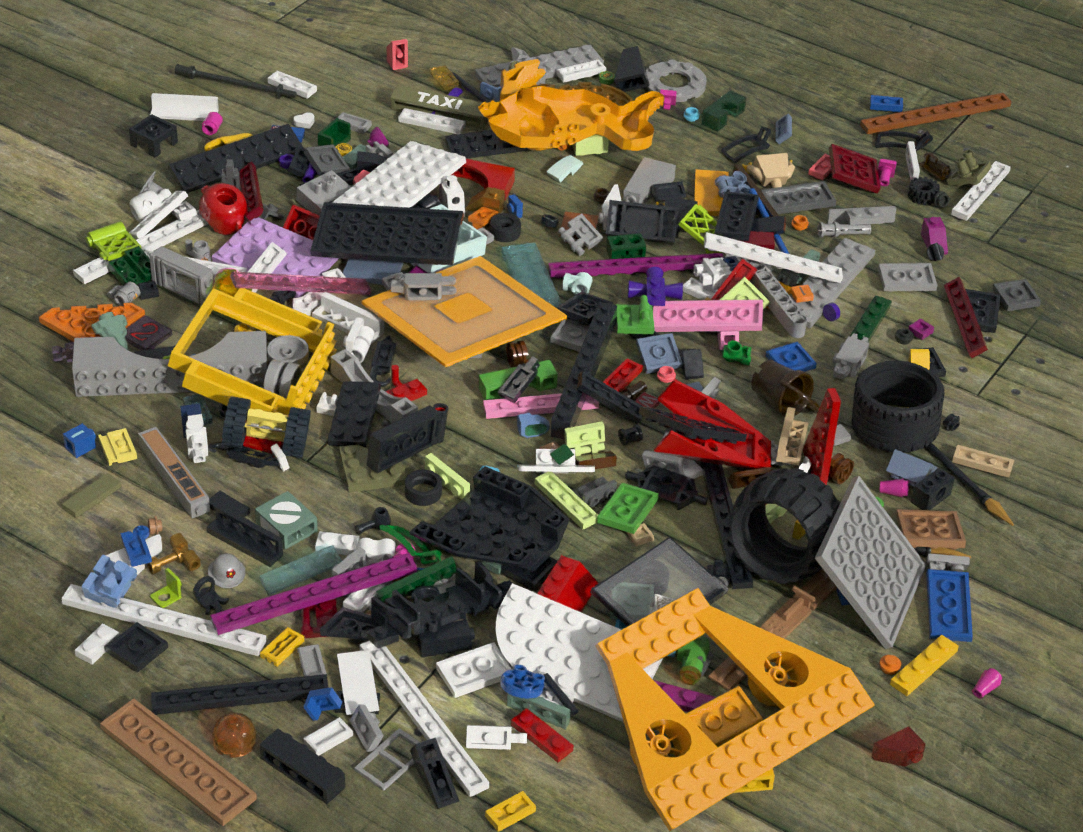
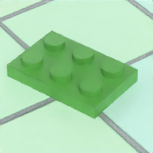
(627, 508)

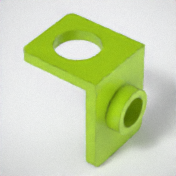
(172, 589)

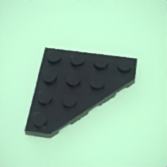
(692, 427)

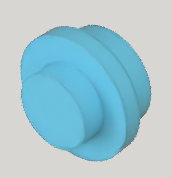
(691, 114)

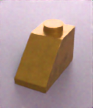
(489, 198)

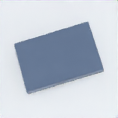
(371, 270)

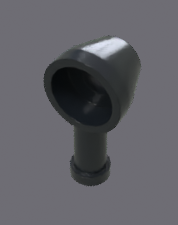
(380, 517)

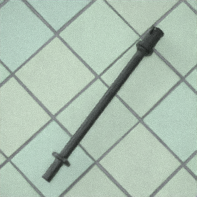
(191, 72)

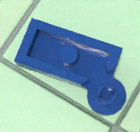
(136, 546)

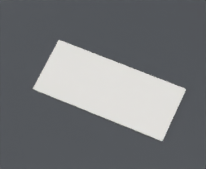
(357, 681)

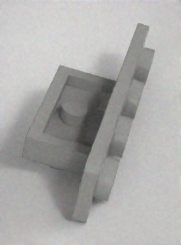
(863, 215)

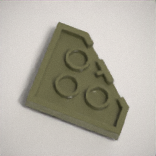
(361, 477)

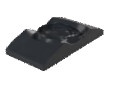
(652, 221)

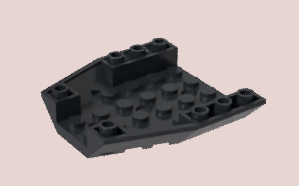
(504, 508)

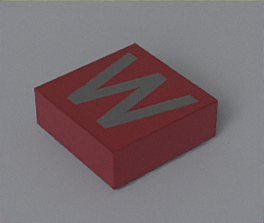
(647, 400)

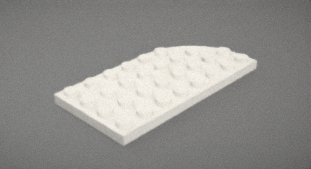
(404, 177)
(560, 643)

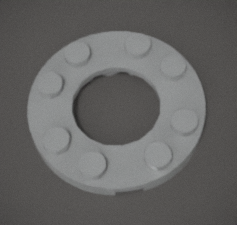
(694, 75)

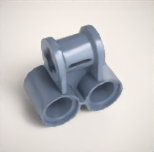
(732, 184)

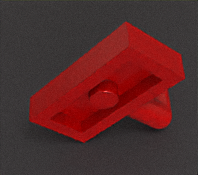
(410, 390)

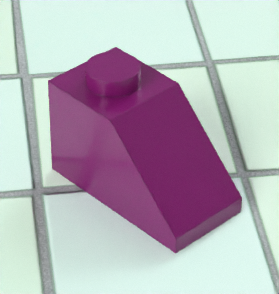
(934, 231)

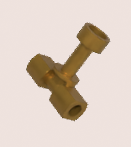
(179, 553)

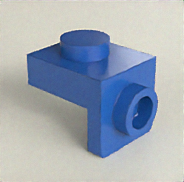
(321, 700)

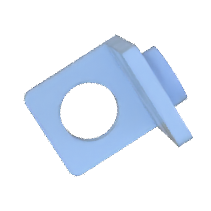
(490, 91)

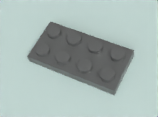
(800, 197)

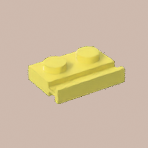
(117, 446)

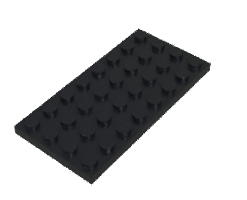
(387, 233)

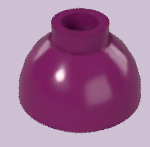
(377, 135)

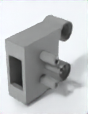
(320, 190)

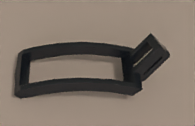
(920, 141)
(763, 144)

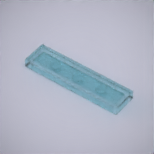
(300, 570)

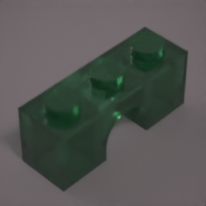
(717, 113)

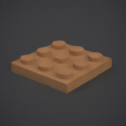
(931, 528)

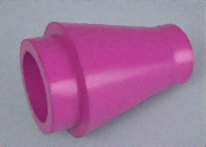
(895, 487)
(987, 682)

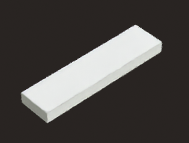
(432, 121)
(158, 214)

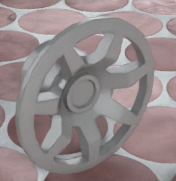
(150, 185)

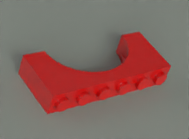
(488, 175)

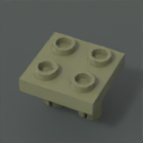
(968, 170)

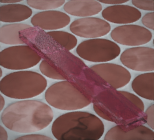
(300, 283)

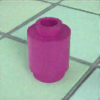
(212, 123)

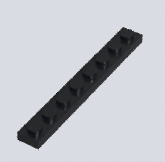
(236, 694)

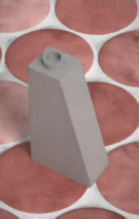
(648, 174)

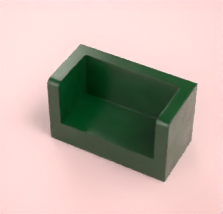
(335, 133)

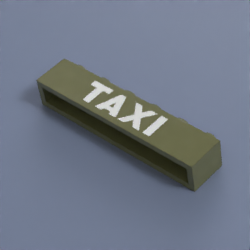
(443, 104)

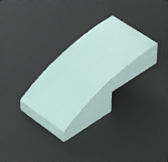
(563, 167)

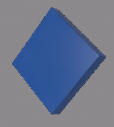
(792, 356)

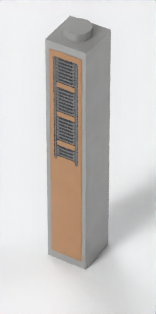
(174, 472)

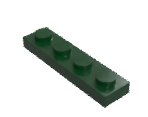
(872, 318)
(425, 577)

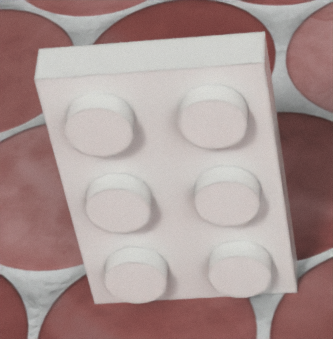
(473, 669)

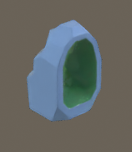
(532, 425)

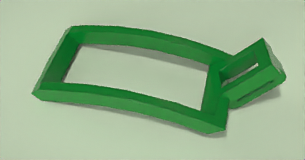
(392, 530)

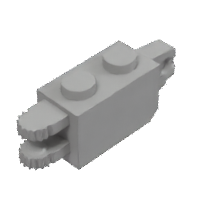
(850, 357)

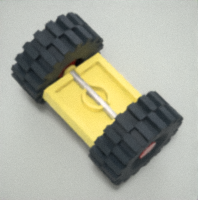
(243, 422)

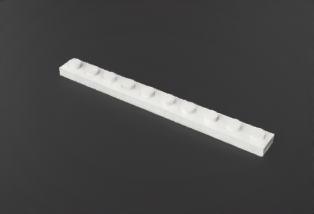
(148, 242)
(168, 621)
(426, 719)

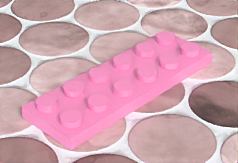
(709, 316)

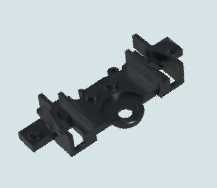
(402, 616)

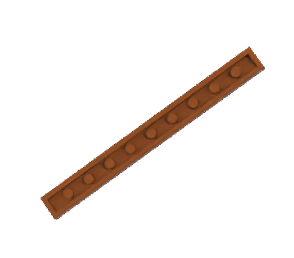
(935, 113)

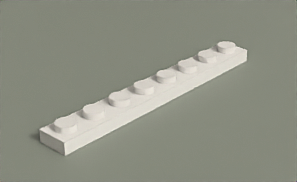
(773, 257)

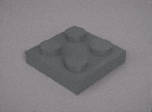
(326, 159)
(1016, 295)

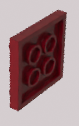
(854, 168)

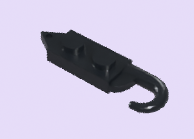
(383, 359)
(246, 455)

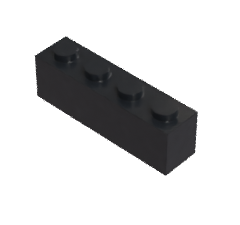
(302, 766)

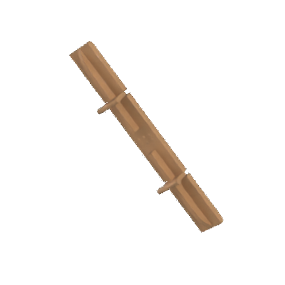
(781, 623)

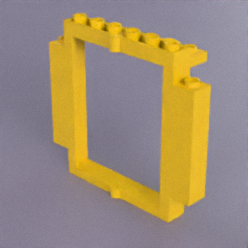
(268, 317)

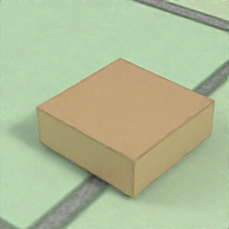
(641, 536)

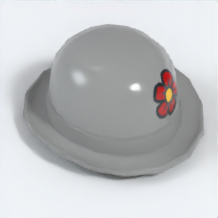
(227, 571)

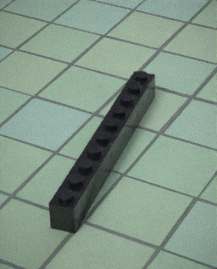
(588, 360)

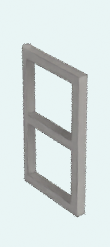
(380, 751)

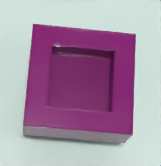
(921, 329)

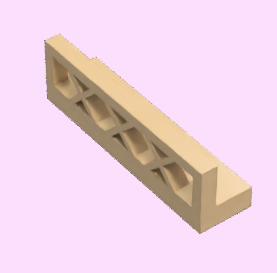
(787, 439)

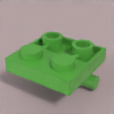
(635, 318)

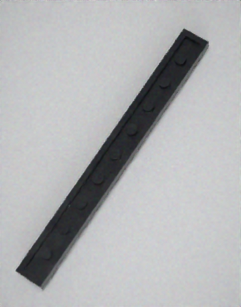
(721, 508)

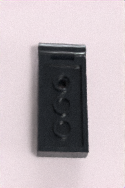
(407, 437)

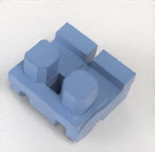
(108, 581)

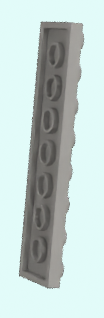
(552, 62)
(852, 259)

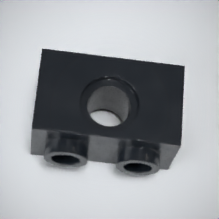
(932, 489)

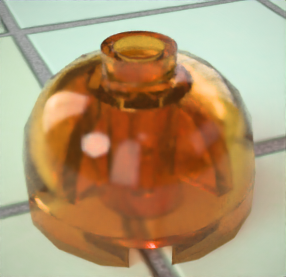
(234, 735)

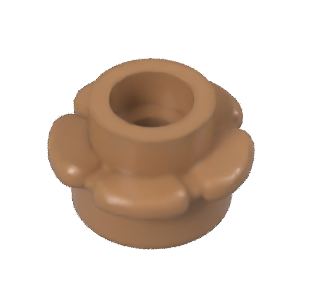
(154, 526)

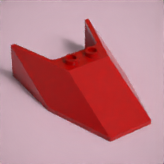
(689, 402)

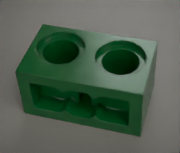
(626, 246)

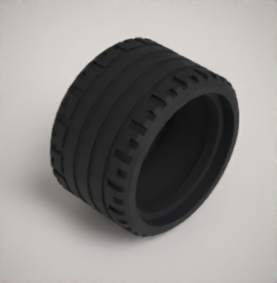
(902, 385)

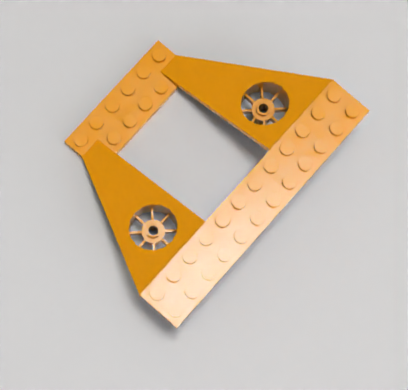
(701, 774)

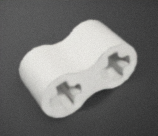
(377, 549)

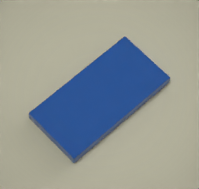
(949, 605)

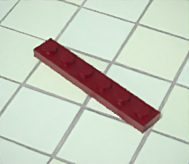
(251, 191)
(965, 317)

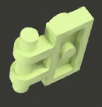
(586, 435)

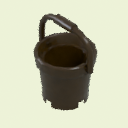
(784, 387)

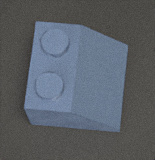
(909, 467)

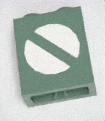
(286, 519)

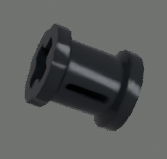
(630, 434)

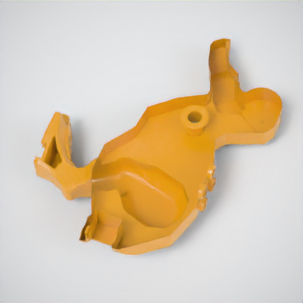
(554, 117)

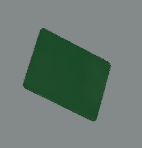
(562, 454)

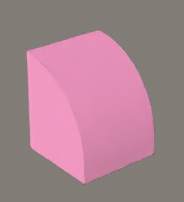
(726, 336)

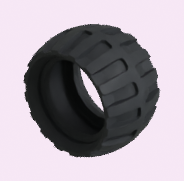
(757, 541)

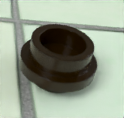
(600, 195)

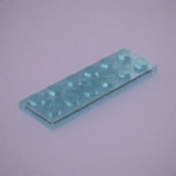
(530, 270)

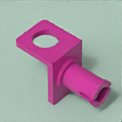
(886, 170)

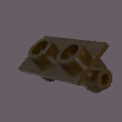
(939, 170)

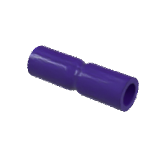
(310, 173)

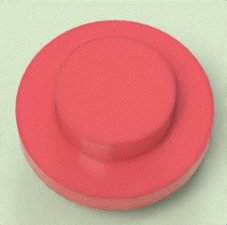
(666, 374)

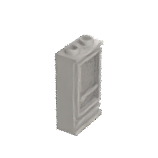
(181, 275)

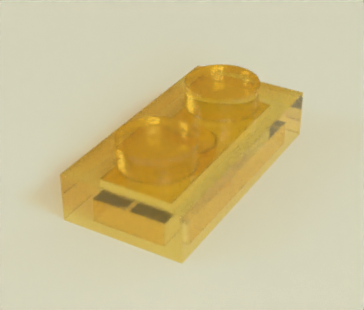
(444, 77)

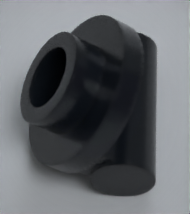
(935, 252)

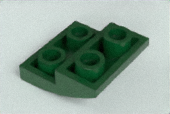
(132, 267)

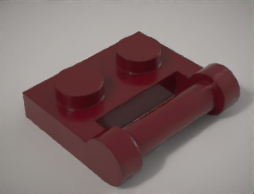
(324, 613)

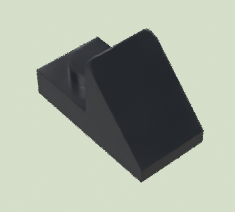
(692, 363)

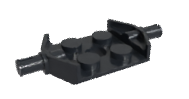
(679, 491)

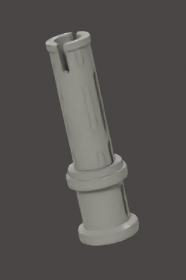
(836, 229)

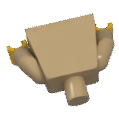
(771, 169)

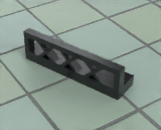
(245, 538)

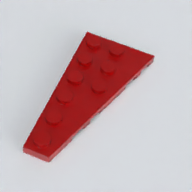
(821, 437)

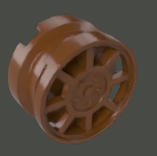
(516, 353)
(840, 468)

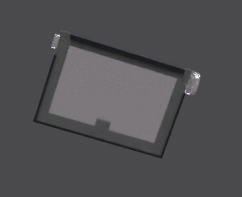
(660, 571)

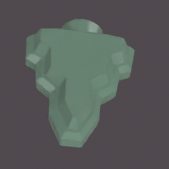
(112, 327)

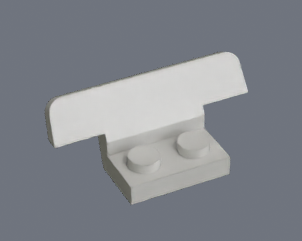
(546, 463)

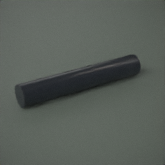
(553, 686)

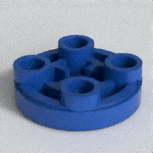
(522, 683)

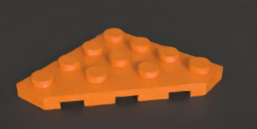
(78, 320)

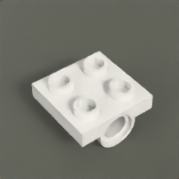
(358, 339)

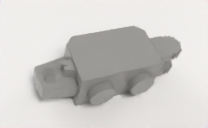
(424, 286)

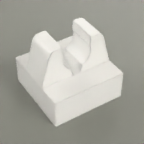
(327, 404)

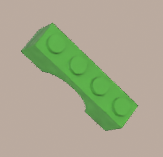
(491, 382)

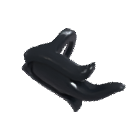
(207, 596)

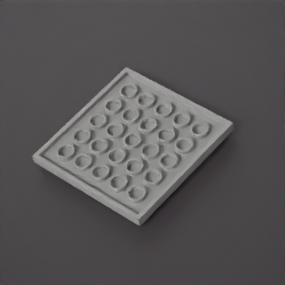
(871, 562)

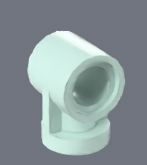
(577, 283)

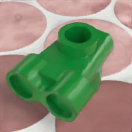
(736, 352)

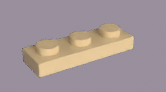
(983, 461)

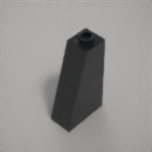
(631, 71)

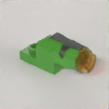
(695, 660)

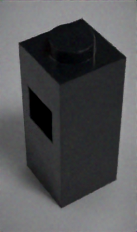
(448, 639)

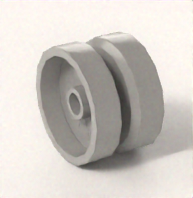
(289, 350)
(281, 377)

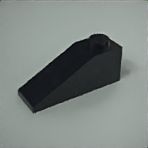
(434, 772)

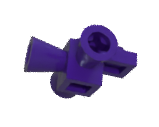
(655, 288)

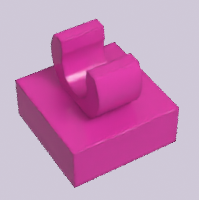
(669, 99)

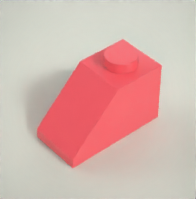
(397, 54)

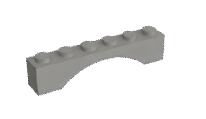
(348, 368)

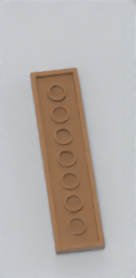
(178, 761)

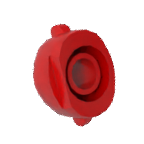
(223, 208)

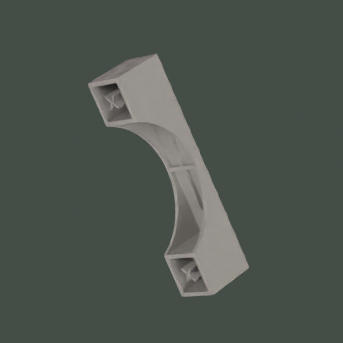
(107, 368)

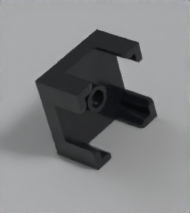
(153, 131)

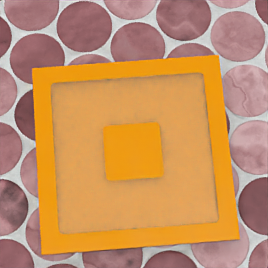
(480, 316)

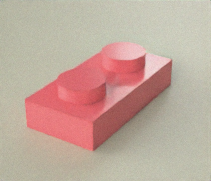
(821, 168)

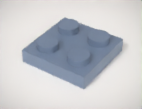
(659, 352)

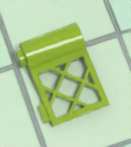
(695, 231)
(111, 236)

